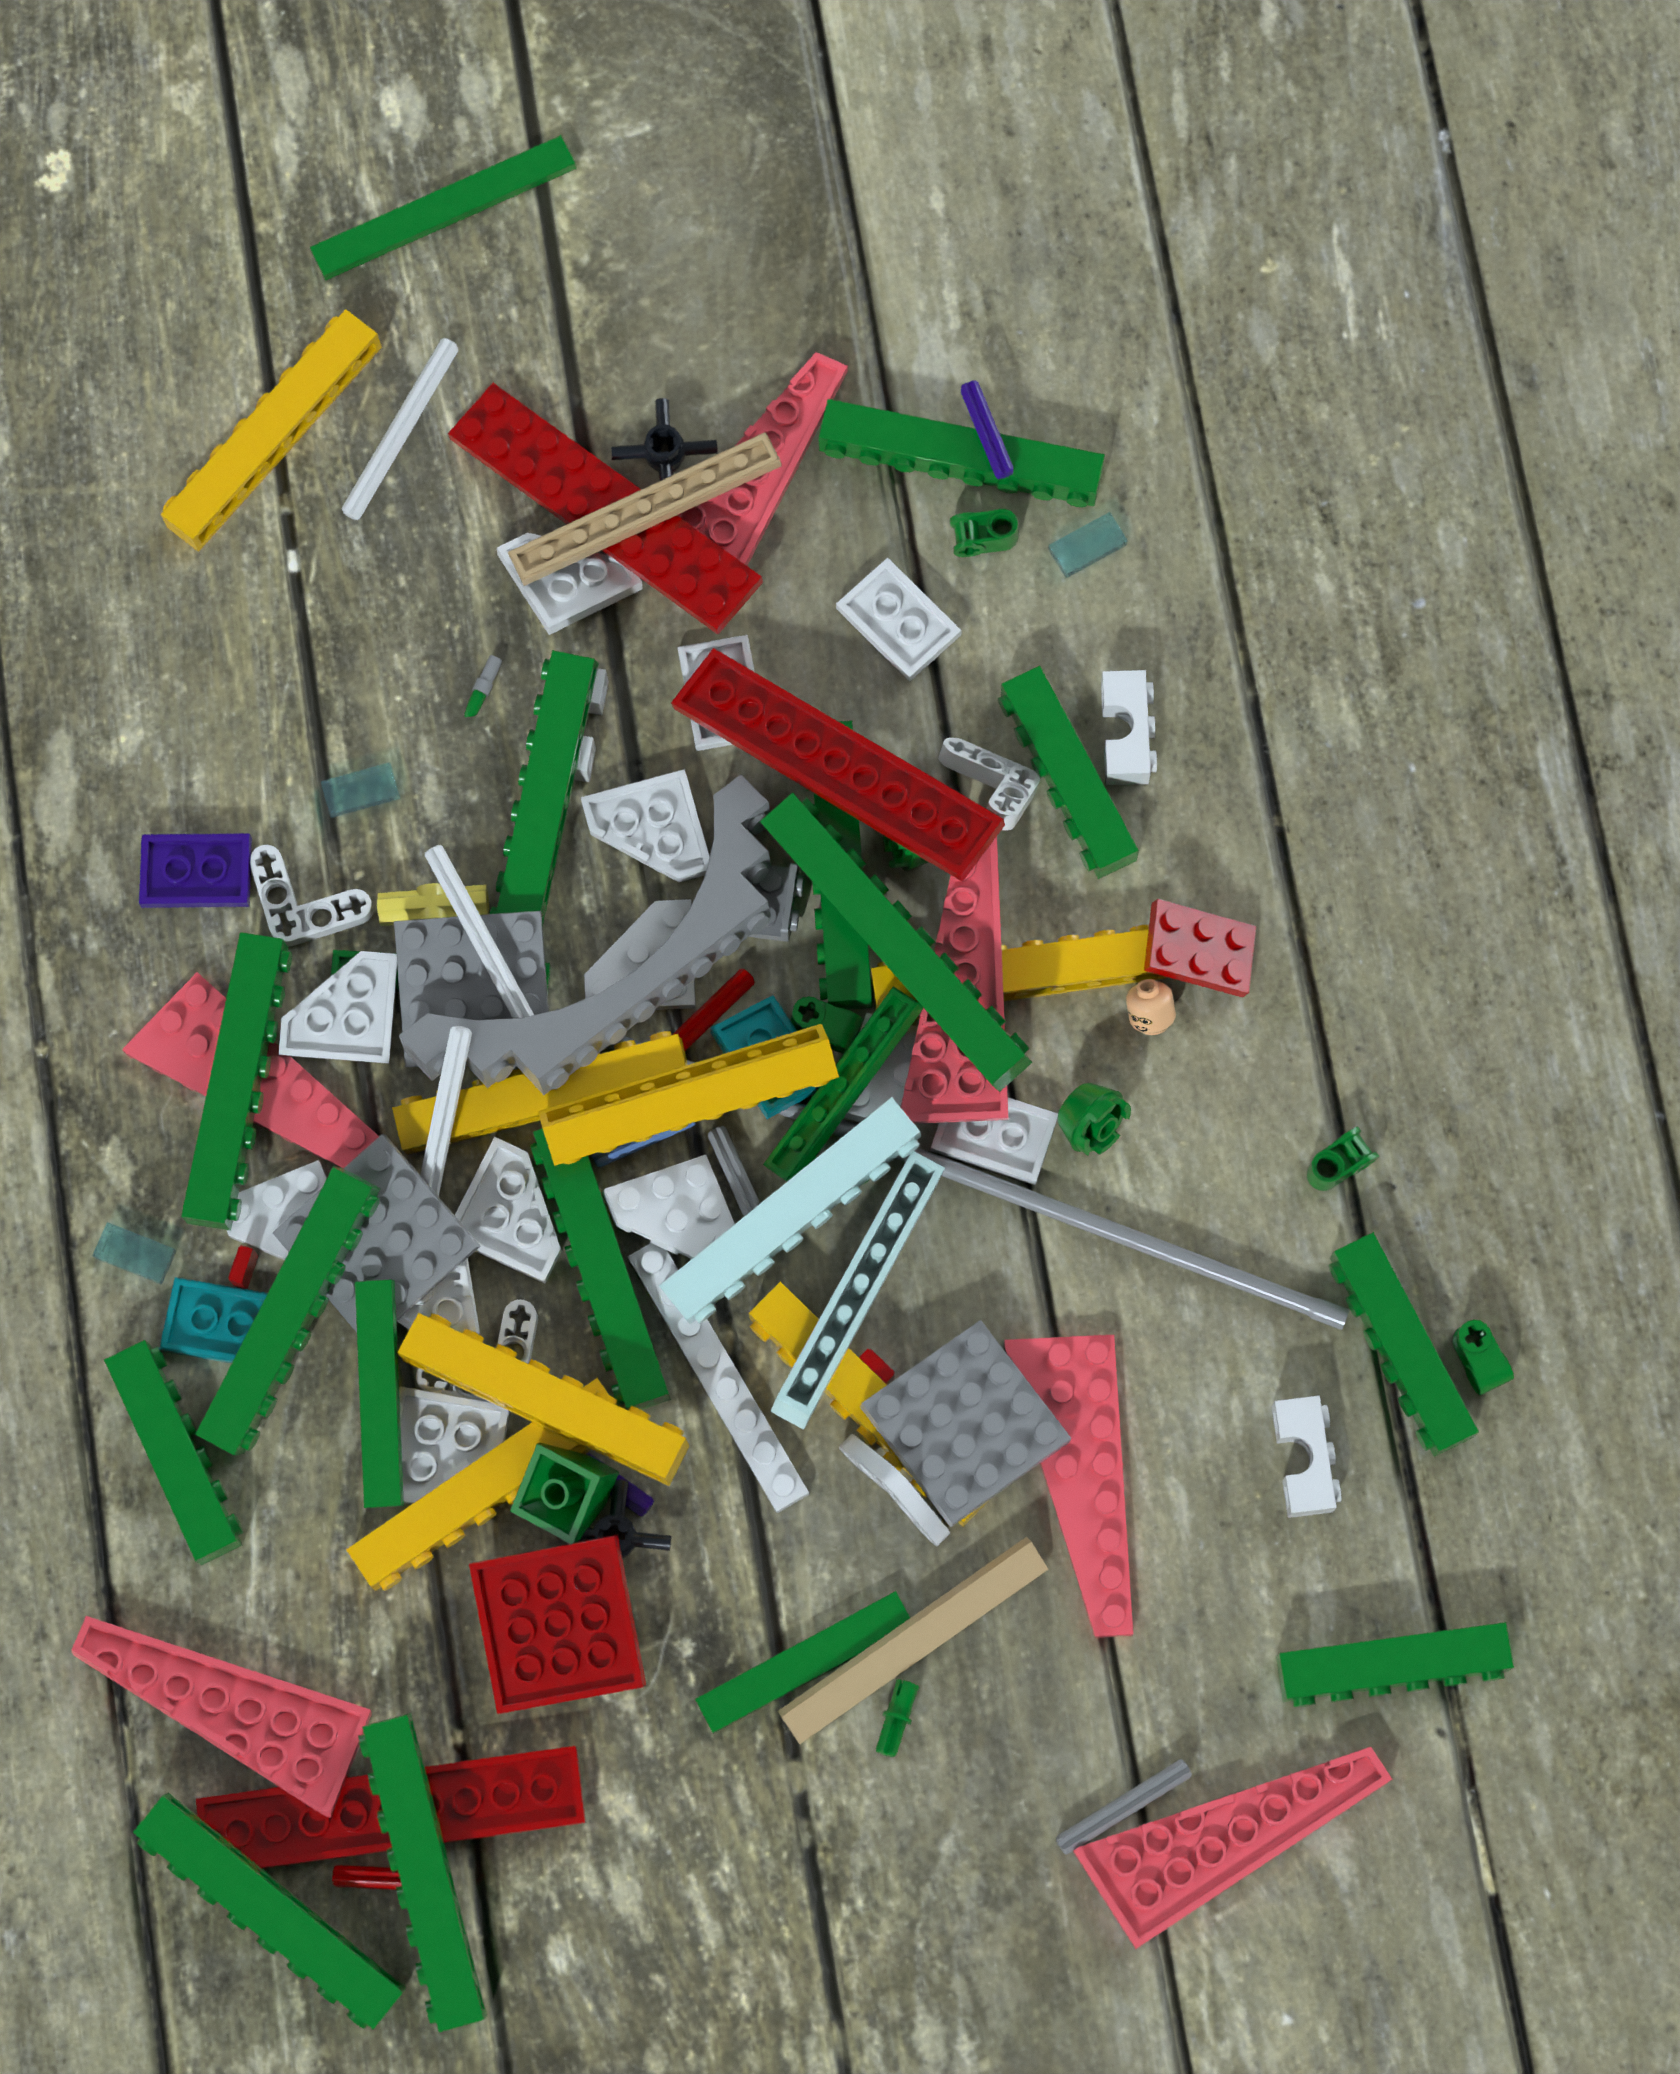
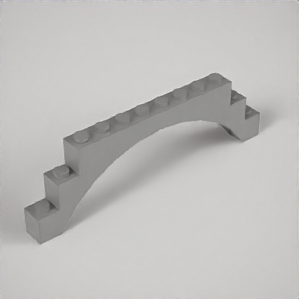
(563, 1040)

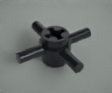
(663, 433)
(618, 1521)

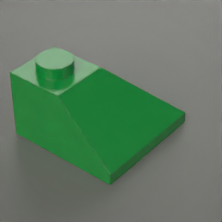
(563, 1491)

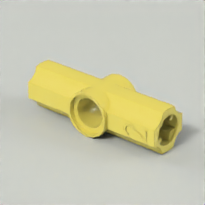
(425, 903)

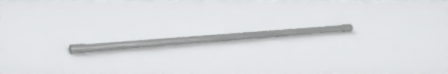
(1315, 1308)

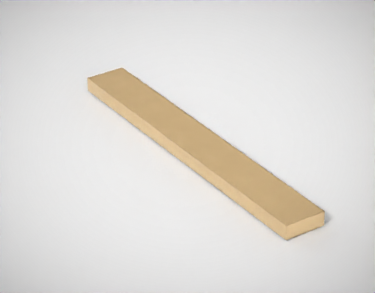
(644, 509)
(913, 1640)

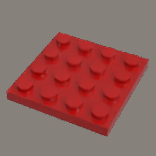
(557, 1624)

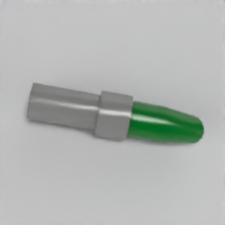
(483, 686)

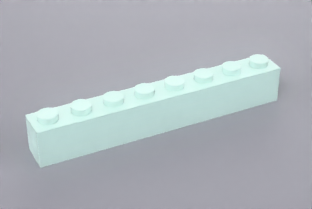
(791, 1211)
(857, 1290)

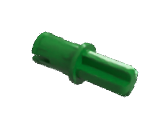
(896, 1717)

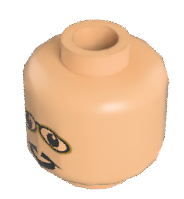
(1151, 1007)

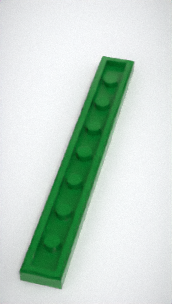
(443, 207)

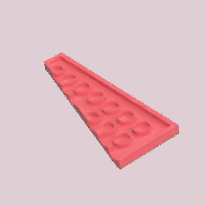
(791, 421)
(940, 1077)
(295, 1105)
(1086, 1476)
(268, 1724)
(1186, 1859)

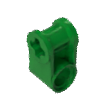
(981, 532)
(839, 1023)
(1345, 1155)
(1483, 1361)

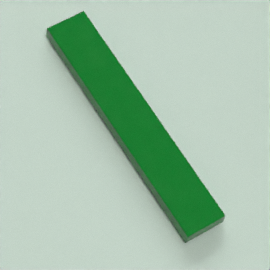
(837, 1097)
(379, 1393)
(801, 1663)

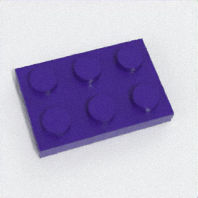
(195, 870)

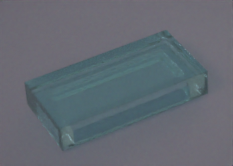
(1087, 545)
(360, 790)
(134, 1253)

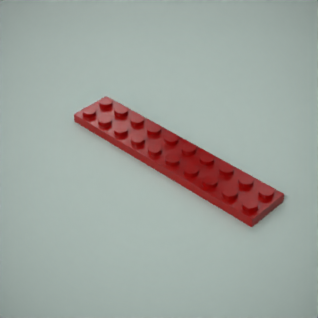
(576, 483)
(838, 764)
(469, 1798)

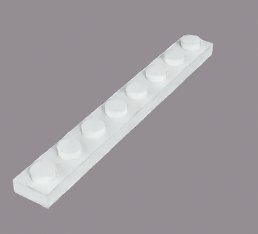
(723, 1385)

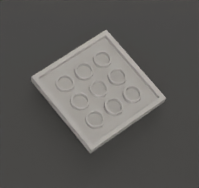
(447, 978)
(405, 1240)
(965, 1423)

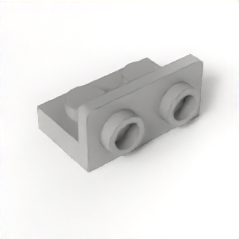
(780, 890)

